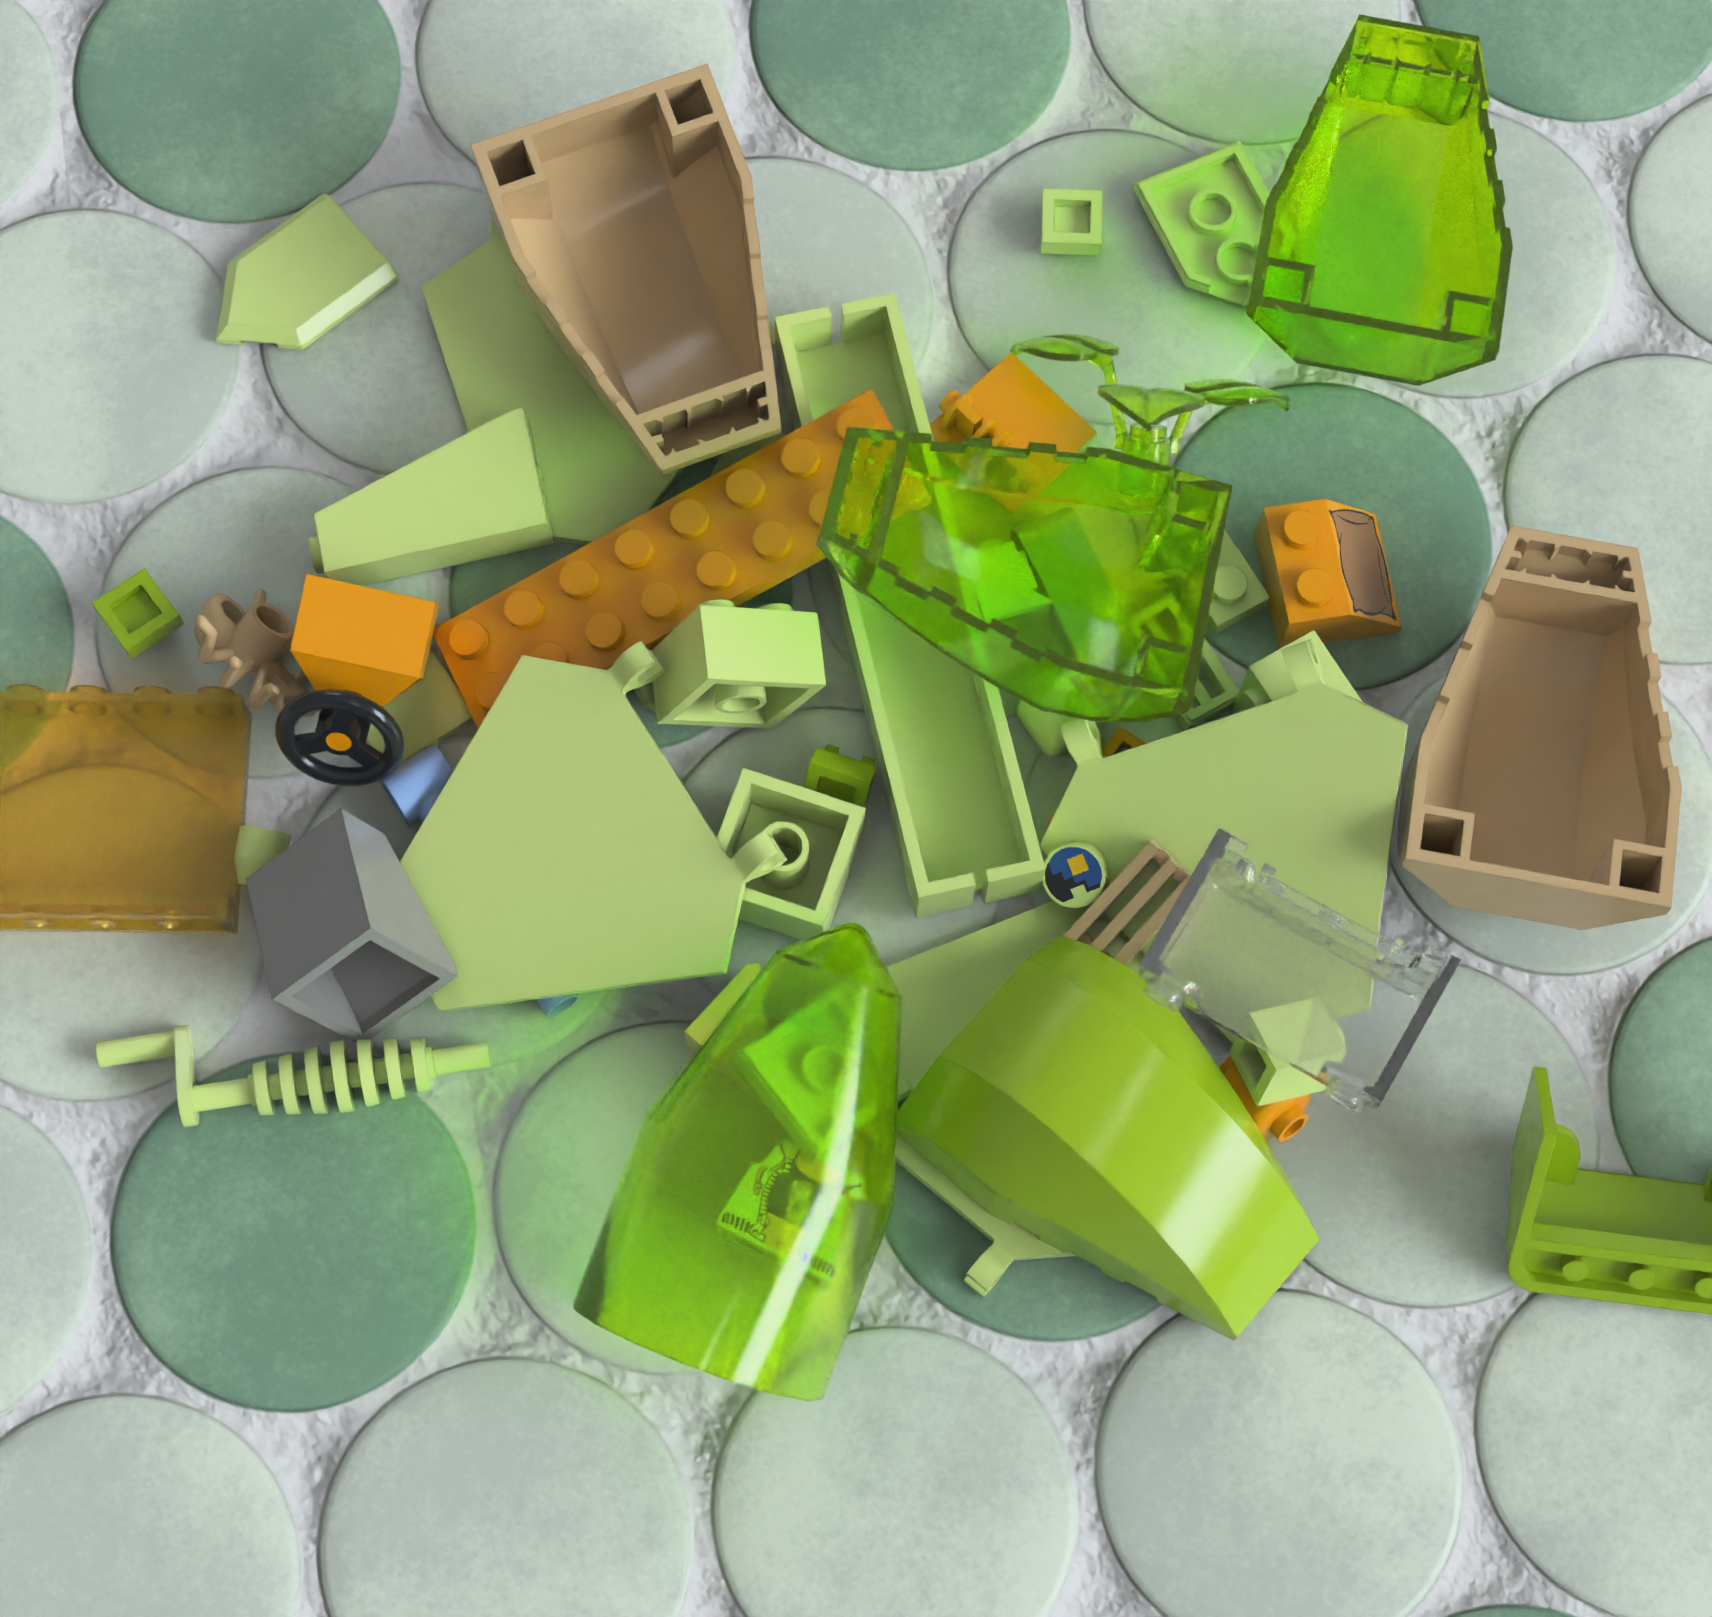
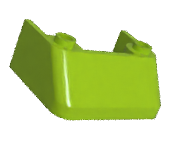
(1599, 1229)

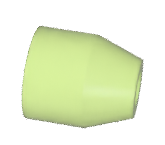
(256, 848)

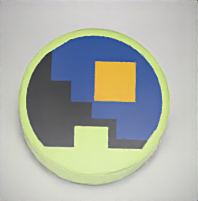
(1075, 874)

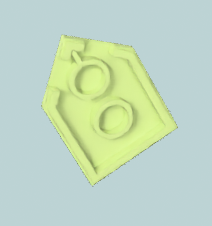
(1208, 218)
(301, 279)

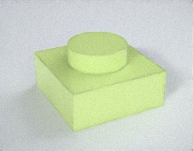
(1071, 221)

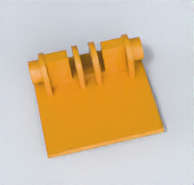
(1011, 410)

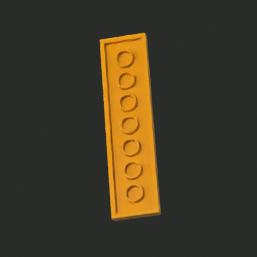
(645, 577)

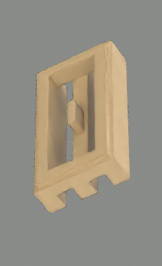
(1168, 868)

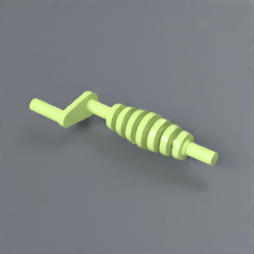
(290, 1084)

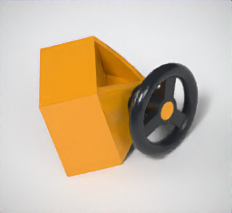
(359, 655)

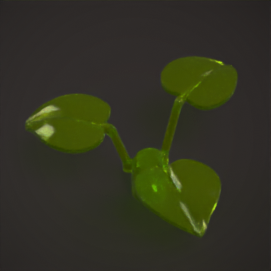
(1145, 405)

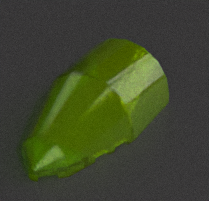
(762, 1177)

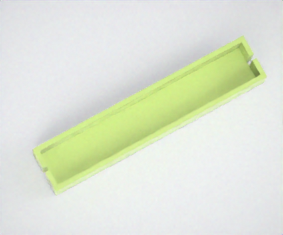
(930, 719)

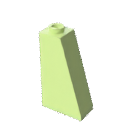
(440, 511)

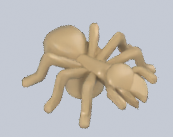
(250, 643)

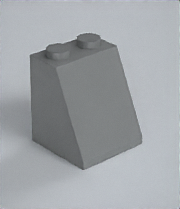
(346, 930)

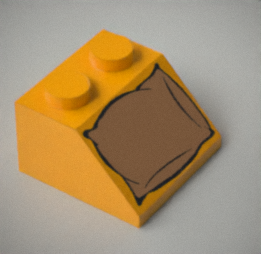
(1325, 572)

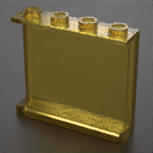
(121, 809)

